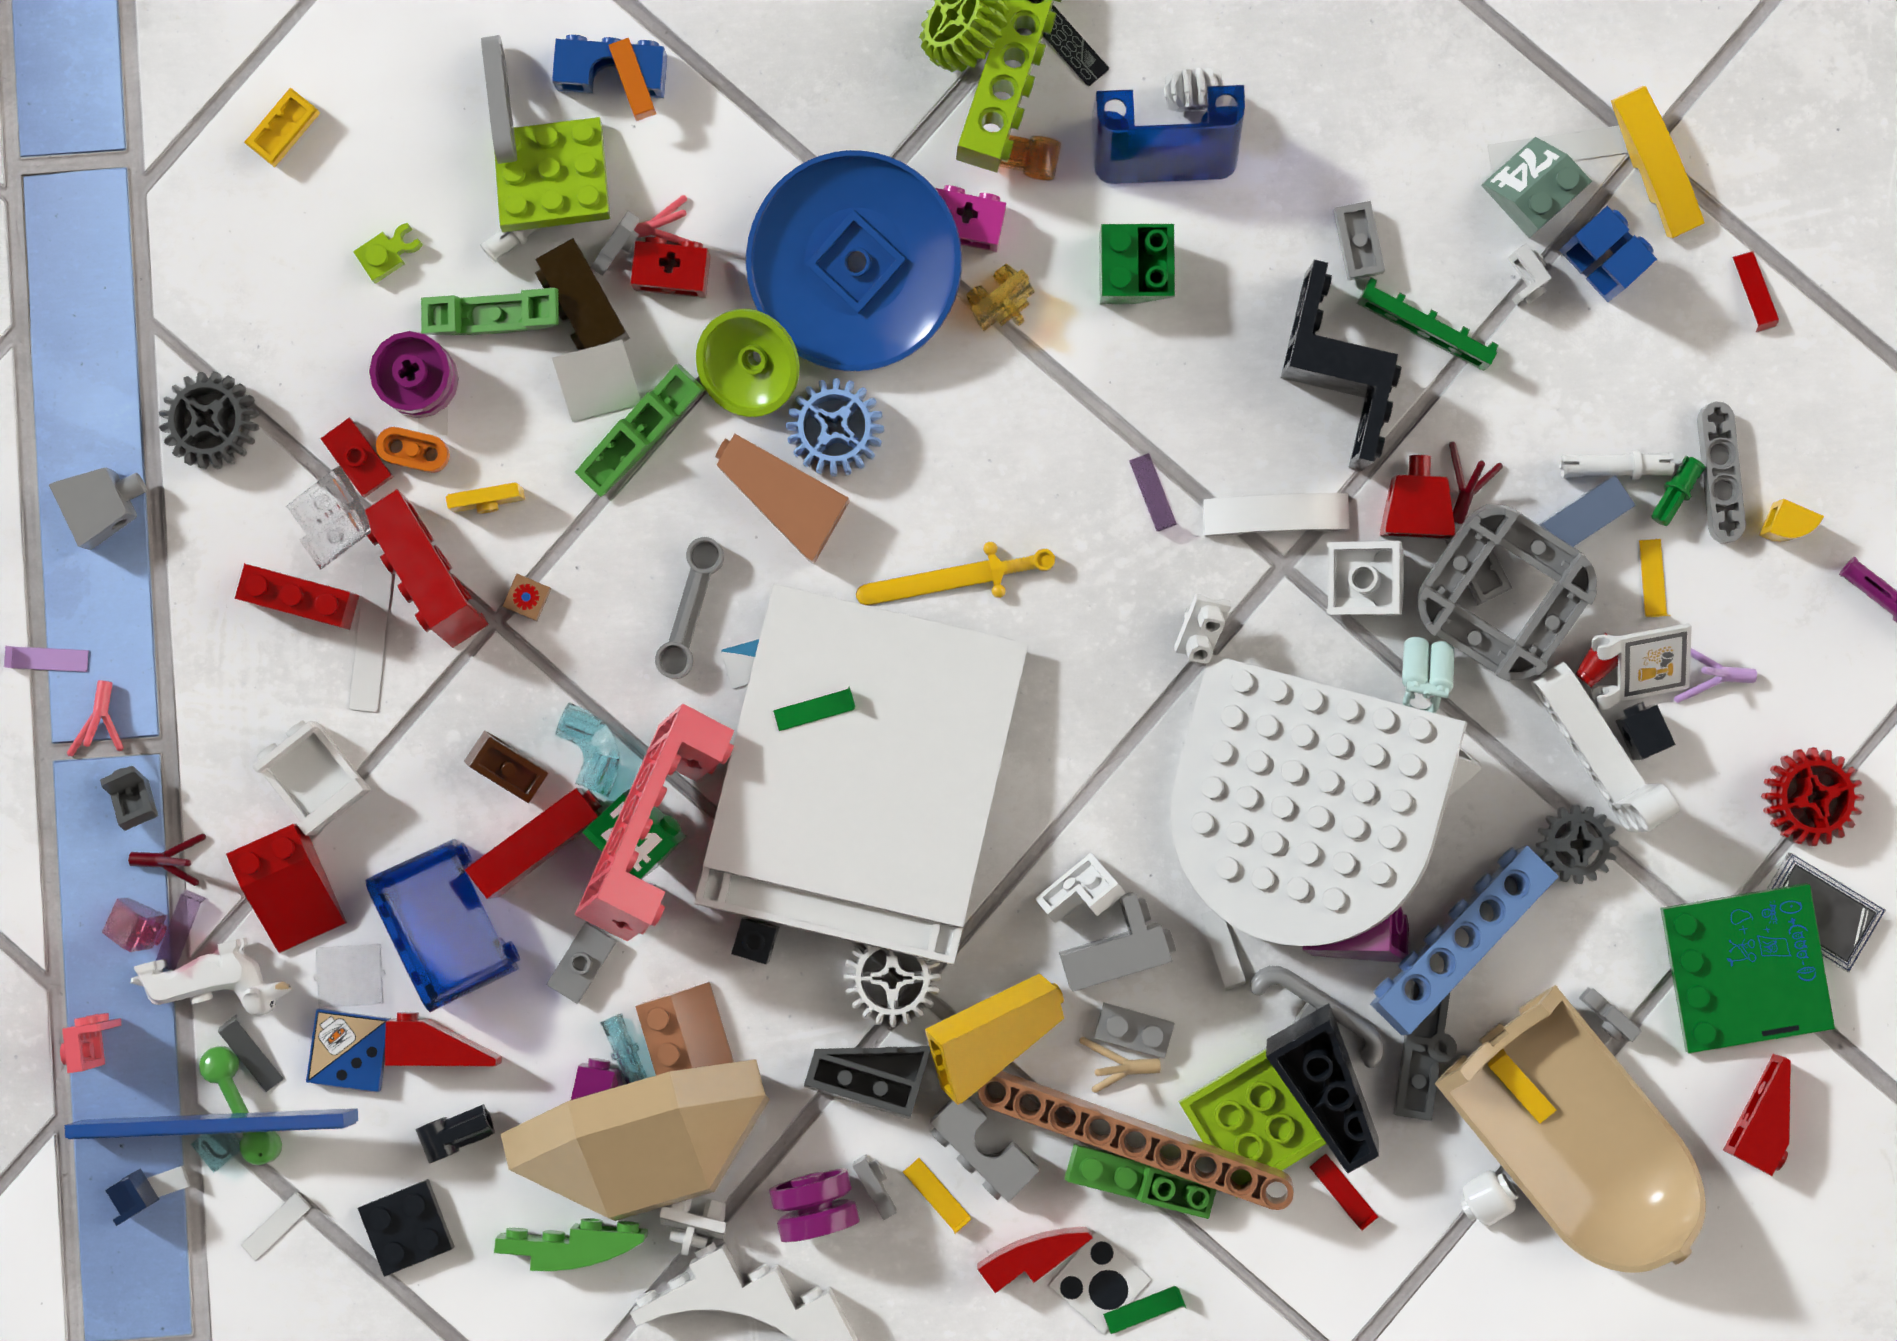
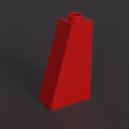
(534, 843)

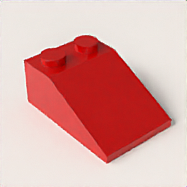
(287, 887)

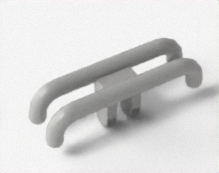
(1316, 999)

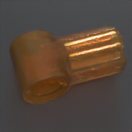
(1034, 156)

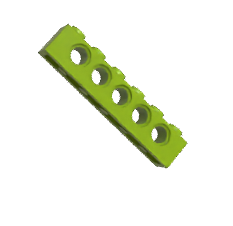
(988, 148)

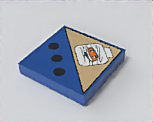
(347, 1050)

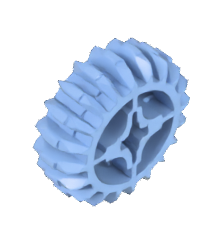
(843, 414)

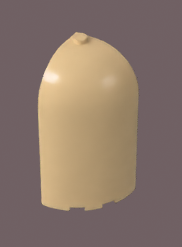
(1600, 1165)

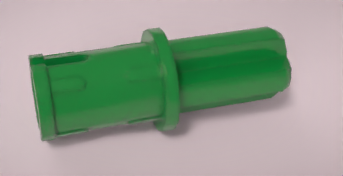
(1678, 490)

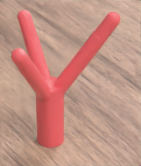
(664, 217)
(100, 710)

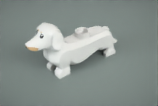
(209, 973)

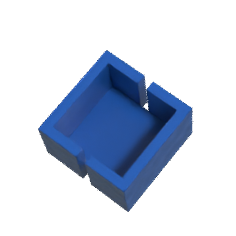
(1629, 257)

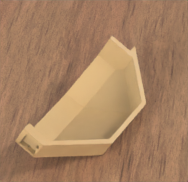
(642, 1139)

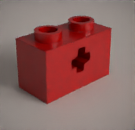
(685, 280)

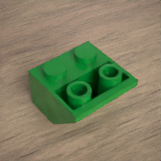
(1136, 263)

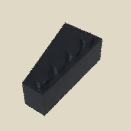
(1323, 1082)

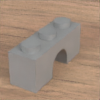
(1004, 1171)

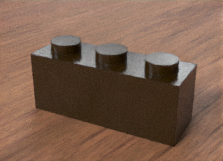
(580, 296)

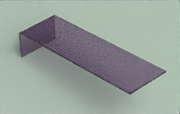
(1152, 492)
(179, 928)

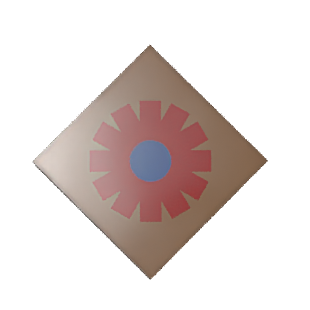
(527, 597)

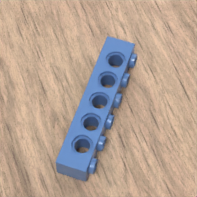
(1532, 878)

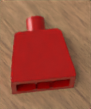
(1418, 503)

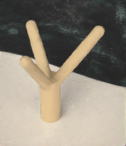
(1127, 1067)

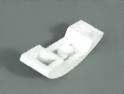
(1276, 513)

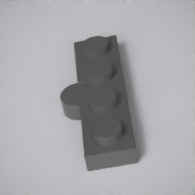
(1420, 1062)

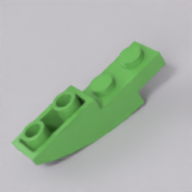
(1138, 1181)
(588, 1244)

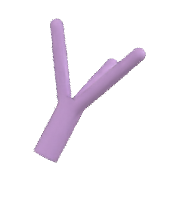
(1722, 674)

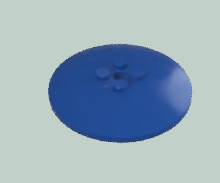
(803, 248)

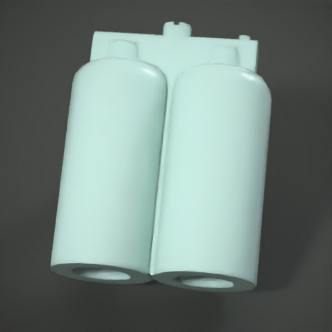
(1427, 671)

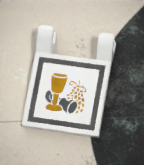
(1647, 663)

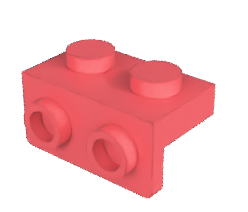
(84, 1042)

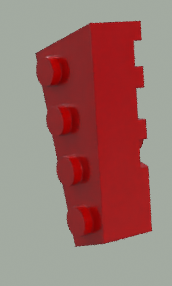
(422, 570)

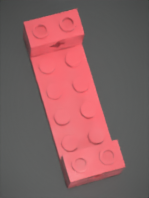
(613, 896)

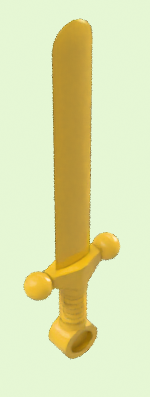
(955, 577)

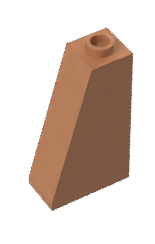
(789, 498)

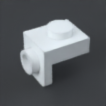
(1530, 266)

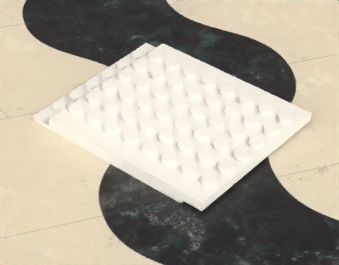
(874, 812)

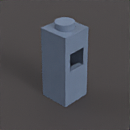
(1590, 512)

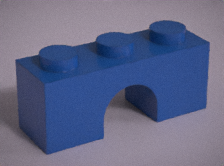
(580, 61)

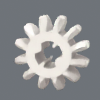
(1188, 91)

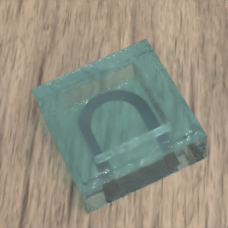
(217, 1149)

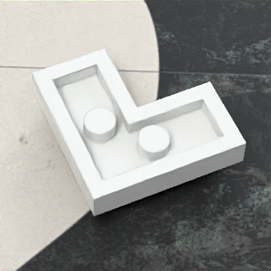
(1084, 882)

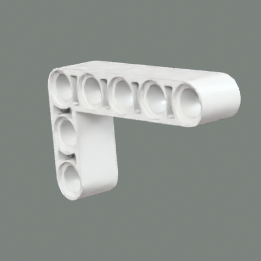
(1633, 802)

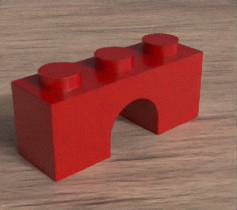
(297, 596)

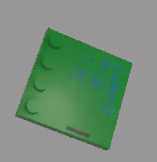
(1747, 968)

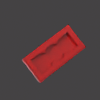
(357, 457)

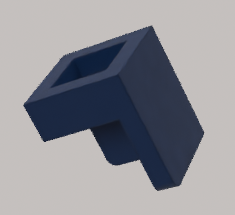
(131, 1195)

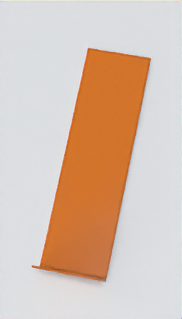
(632, 79)

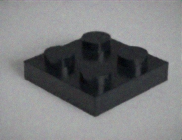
(406, 1227)

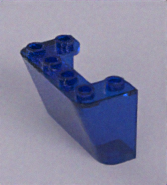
(1167, 151)

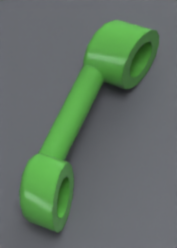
(219, 1067)

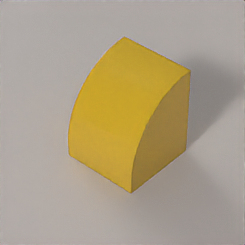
(1789, 521)

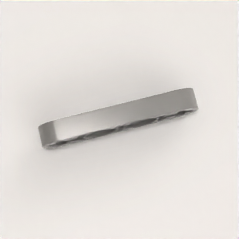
(498, 99)
(1727, 472)

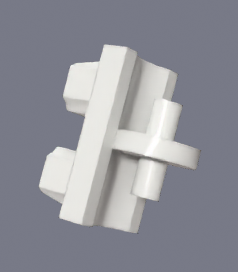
(1202, 628)
(709, 1224)

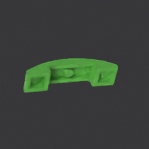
(490, 314)

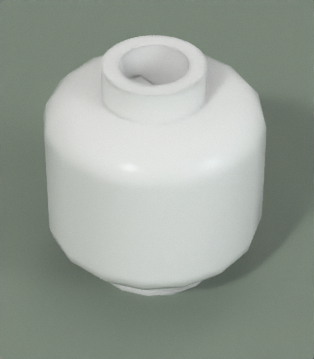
(1489, 1198)

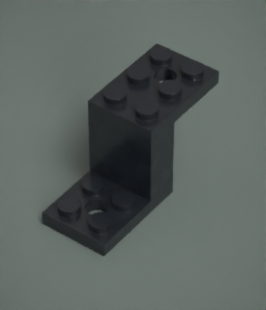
(1341, 366)

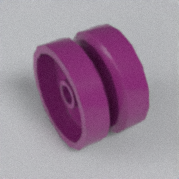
(435, 374)
(815, 1205)

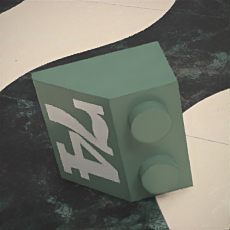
(1536, 185)

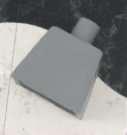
(97, 504)

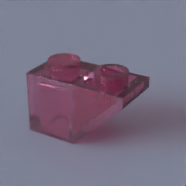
(135, 925)

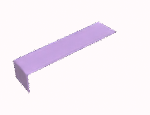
(46, 659)

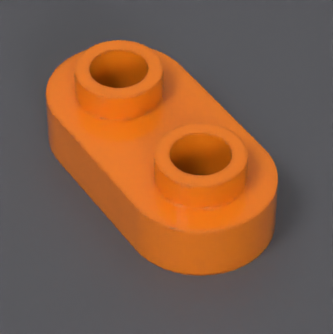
(413, 450)

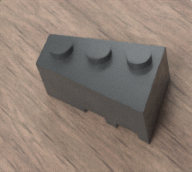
(870, 1076)

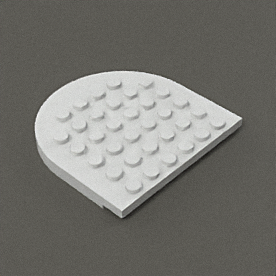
(1307, 802)

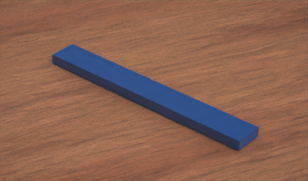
(212, 1124)

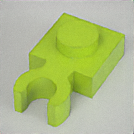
(382, 255)

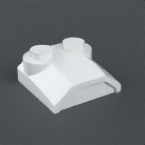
(1365, 578)

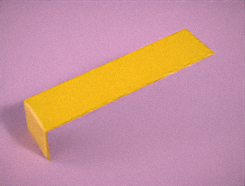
(1653, 578)
(1521, 1086)
(937, 1195)

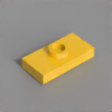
(282, 127)
(485, 499)

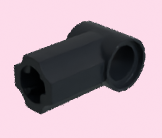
(446, 1135)

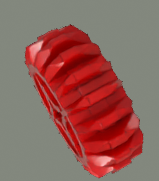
(1819, 808)

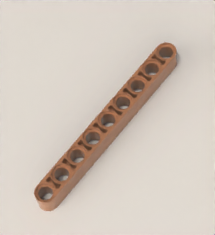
(1150, 1152)

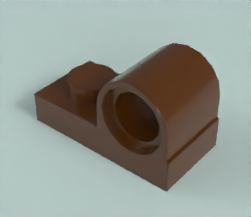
(505, 767)

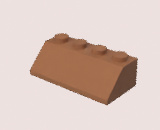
(684, 1030)

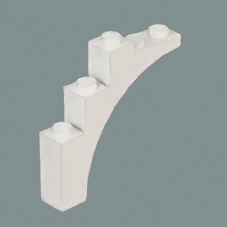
(765, 1296)

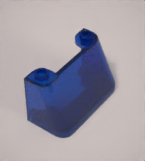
(441, 925)

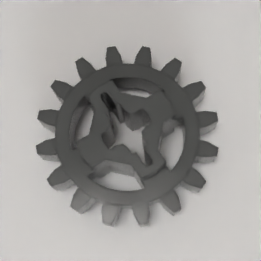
(1577, 829)

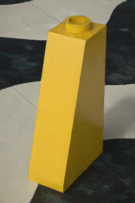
(992, 1034)

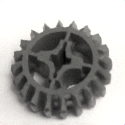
(198, 428)

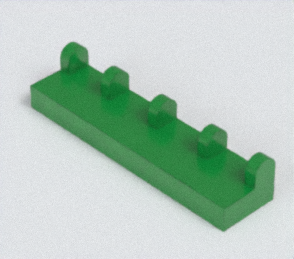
(1427, 326)

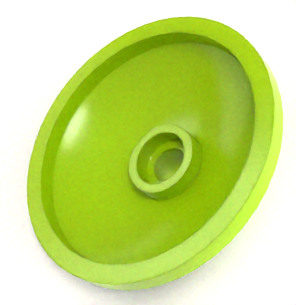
(732, 373)

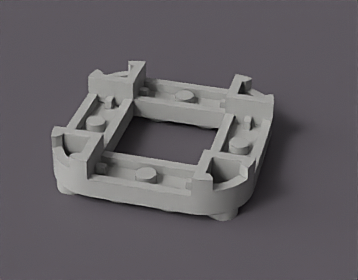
(1551, 620)

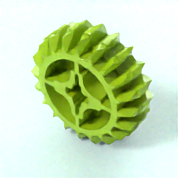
(962, 31)

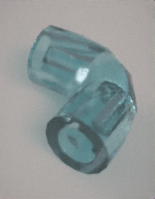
(597, 748)

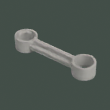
(689, 607)

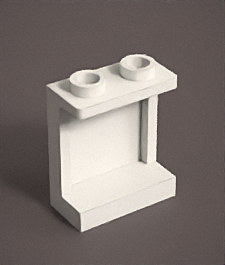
(311, 776)

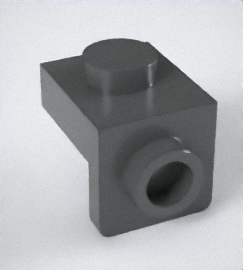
(130, 797)

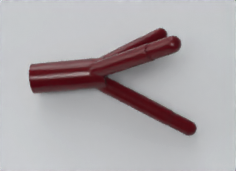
(1474, 485)
(165, 860)

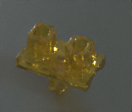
(1003, 302)

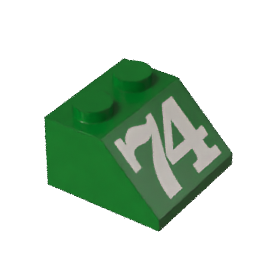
(653, 850)

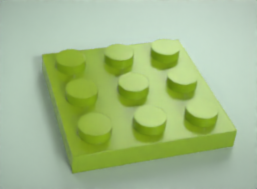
(555, 177)
(1252, 1116)

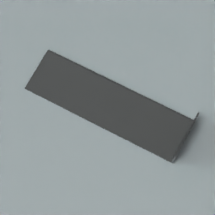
(249, 1054)

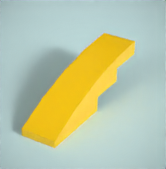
(1658, 161)

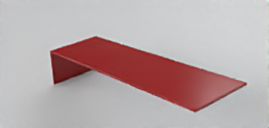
(1756, 291)
(1343, 1192)

